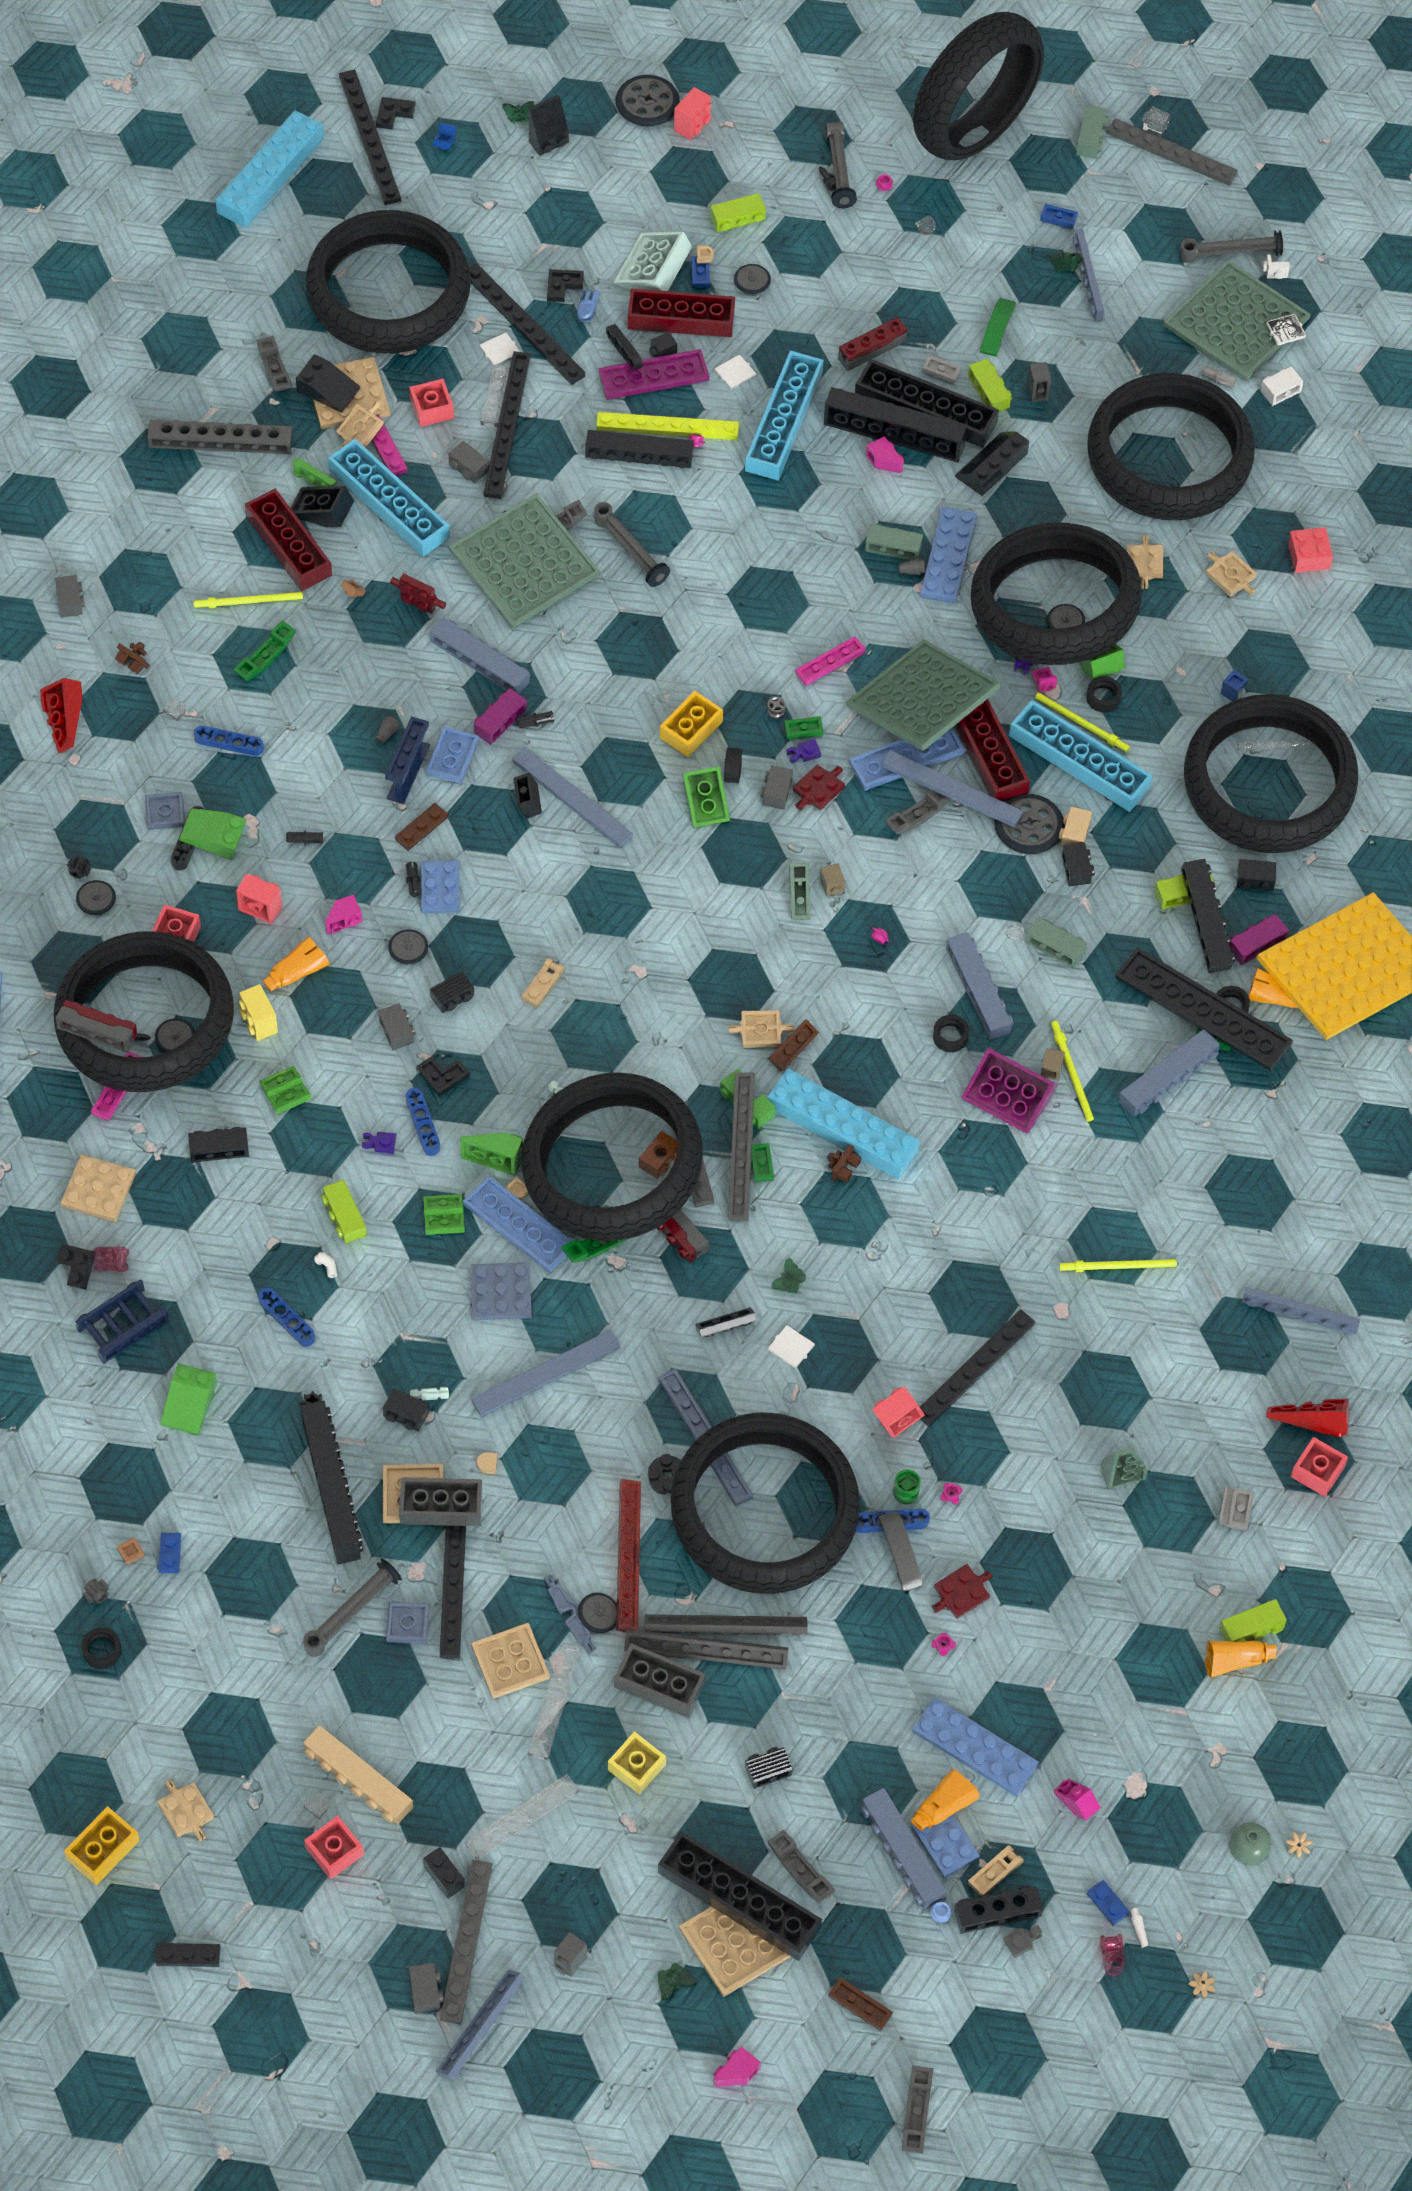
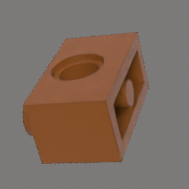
(656, 1165)

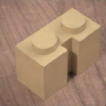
(1076, 826)

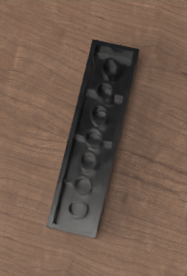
(911, 392)
(898, 424)
(332, 1482)
(739, 1896)

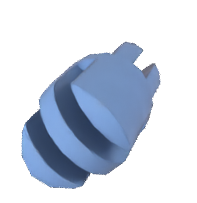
(587, 305)

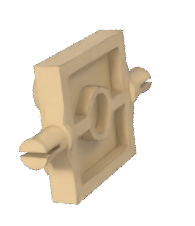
(360, 425)
(1147, 560)
(1231, 573)
(761, 1029)
(185, 1810)

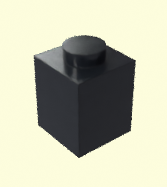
(663, 345)

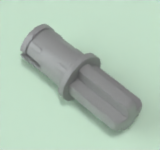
(1218, 376)

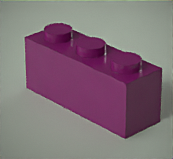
(500, 716)
(1258, 939)

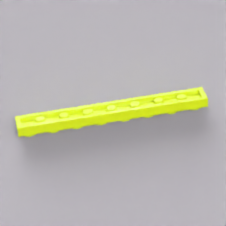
(667, 425)

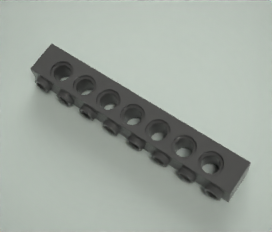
(220, 436)

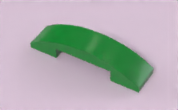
(997, 326)
(266, 653)
(587, 1249)

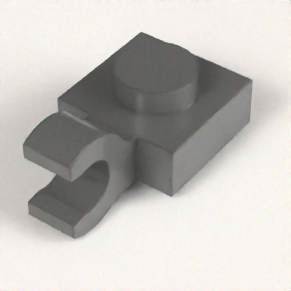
(1020, 1942)

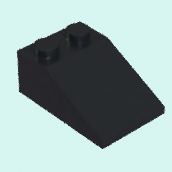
(547, 125)
(326, 384)
(323, 505)

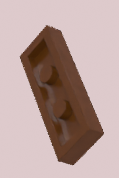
(421, 826)
(793, 1045)
(860, 2004)

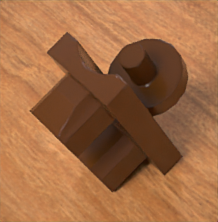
(138, 662)
(841, 1162)

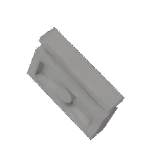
(1236, 1508)

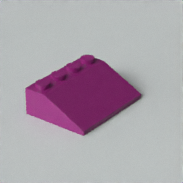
(1009, 1090)

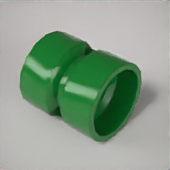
(906, 1486)

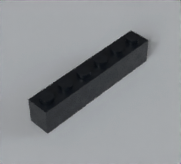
(639, 449)
(1207, 915)

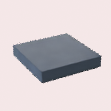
(165, 810)
(407, 1622)

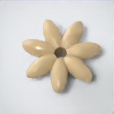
(1299, 1848)
(1202, 1987)

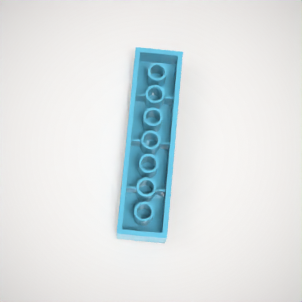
(269, 169)
(784, 415)
(389, 497)
(1080, 755)
(843, 1123)

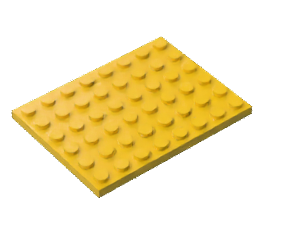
(1344, 965)

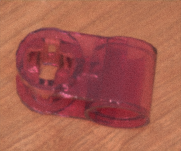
(111, 1259)
(1112, 1950)

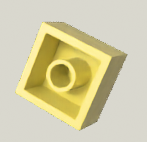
(257, 1012)
(636, 1763)

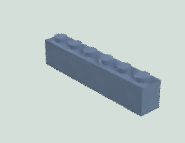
(479, 656)
(979, 985)
(1169, 1073)
(903, 1848)

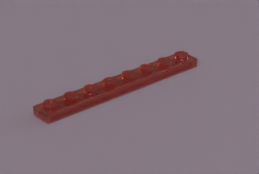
(628, 1555)

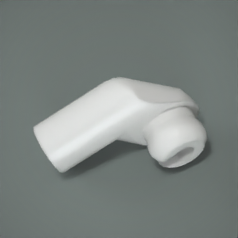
(323, 1258)

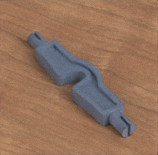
(564, 1605)

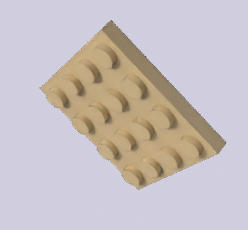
(366, 375)
(729, 1950)

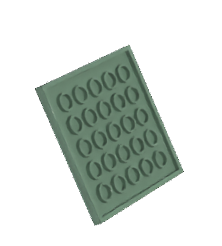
(1230, 318)
(524, 560)
(923, 694)

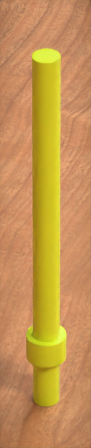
(211, 602)
(1111, 739)
(1060, 1040)
(1080, 1266)

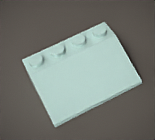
(654, 261)

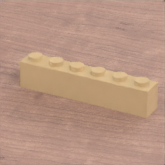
(358, 1775)

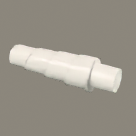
(1137, 1921)

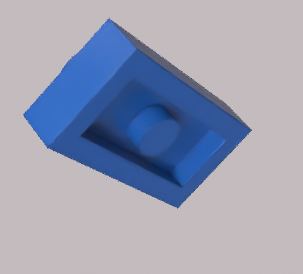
(1059, 216)
(700, 274)
(170, 1553)
(1108, 1902)

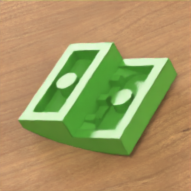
(285, 1090)
(443, 1214)

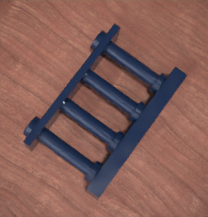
(407, 760)
(127, 1338)

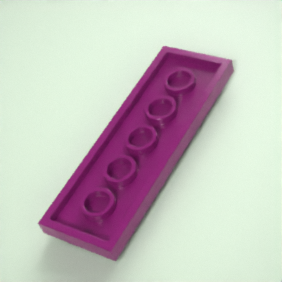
(655, 374)

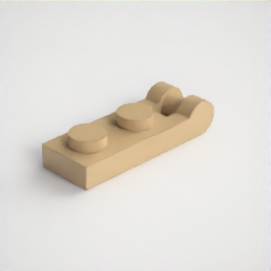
(542, 983)
(995, 1871)

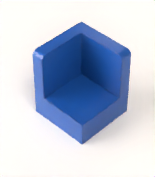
(1233, 685)

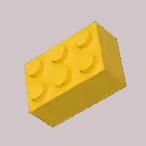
(691, 723)
(101, 1845)

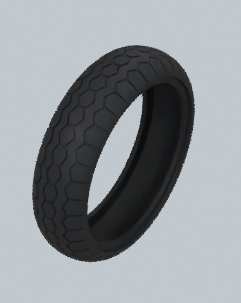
(957, 68)
(392, 334)
(1180, 392)
(1062, 644)
(1282, 713)
(160, 1070)
(594, 1094)
(769, 1430)

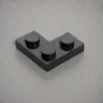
(392, 108)
(560, 280)
(442, 1079)
(80, 1262)

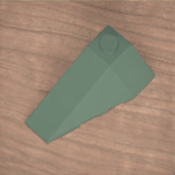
(1123, 1468)

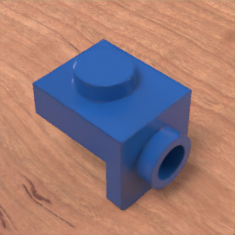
(445, 136)

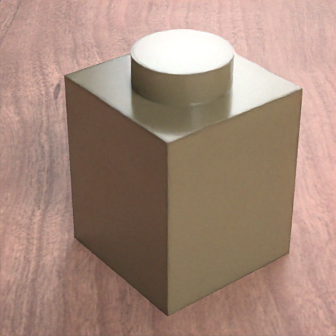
(832, 879)
(1052, 1064)

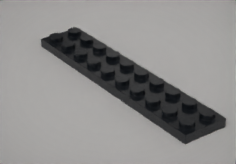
(1204, 1009)

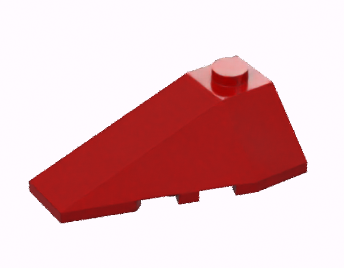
(62, 704)
(1326, 1418)

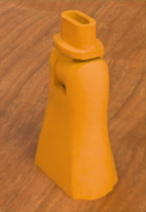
(299, 963)
(1267, 990)
(1231, 1656)
(948, 1797)

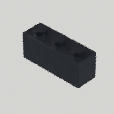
(218, 1144)

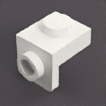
(1275, 269)

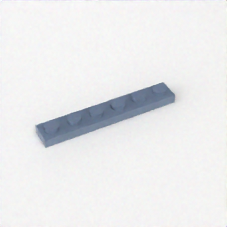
(1089, 279)
(1301, 1310)
(480, 2024)

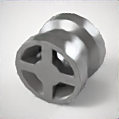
(774, 703)

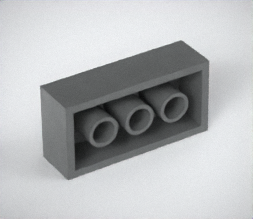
(440, 1501)
(659, 1680)

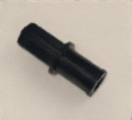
(535, 719)
(304, 837)
(413, 879)

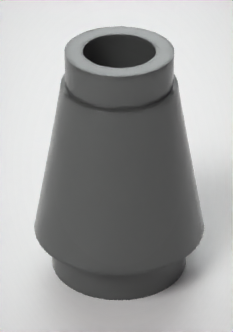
(913, 567)
(387, 729)

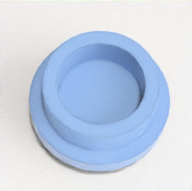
(940, 1912)

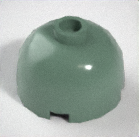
(1250, 1843)

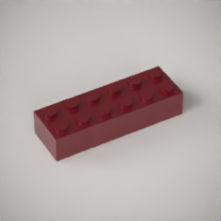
(681, 312)
(288, 539)
(993, 753)

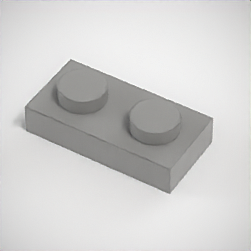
(941, 369)

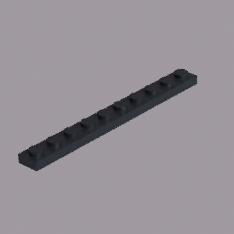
(369, 137)
(526, 325)
(507, 425)

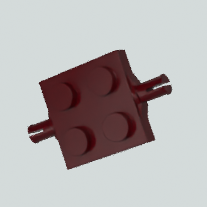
(418, 593)
(818, 787)
(961, 1591)

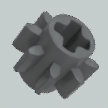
(96, 1591)

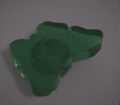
(517, 113)
(1065, 261)
(790, 1272)
(667, 1985)

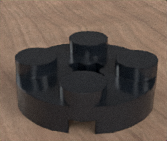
(656, 1471)

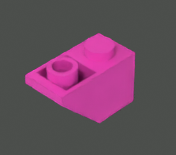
(883, 456)
(343, 915)
(1077, 1798)
(738, 2070)

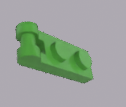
(311, 474)

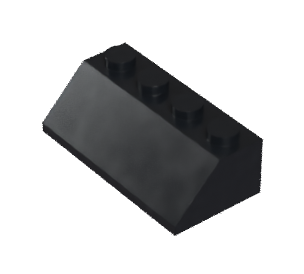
(994, 461)

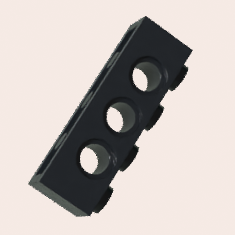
(970, 1922)

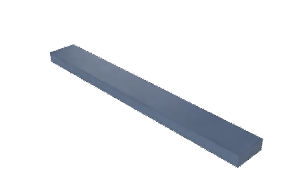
(952, 788)
(572, 797)
(545, 1373)
(697, 1425)

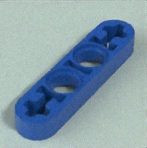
(229, 737)
(420, 1122)
(289, 1315)
(916, 1524)

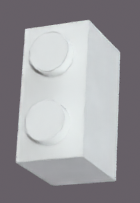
(1281, 386)

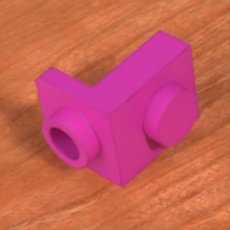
(1044, 679)

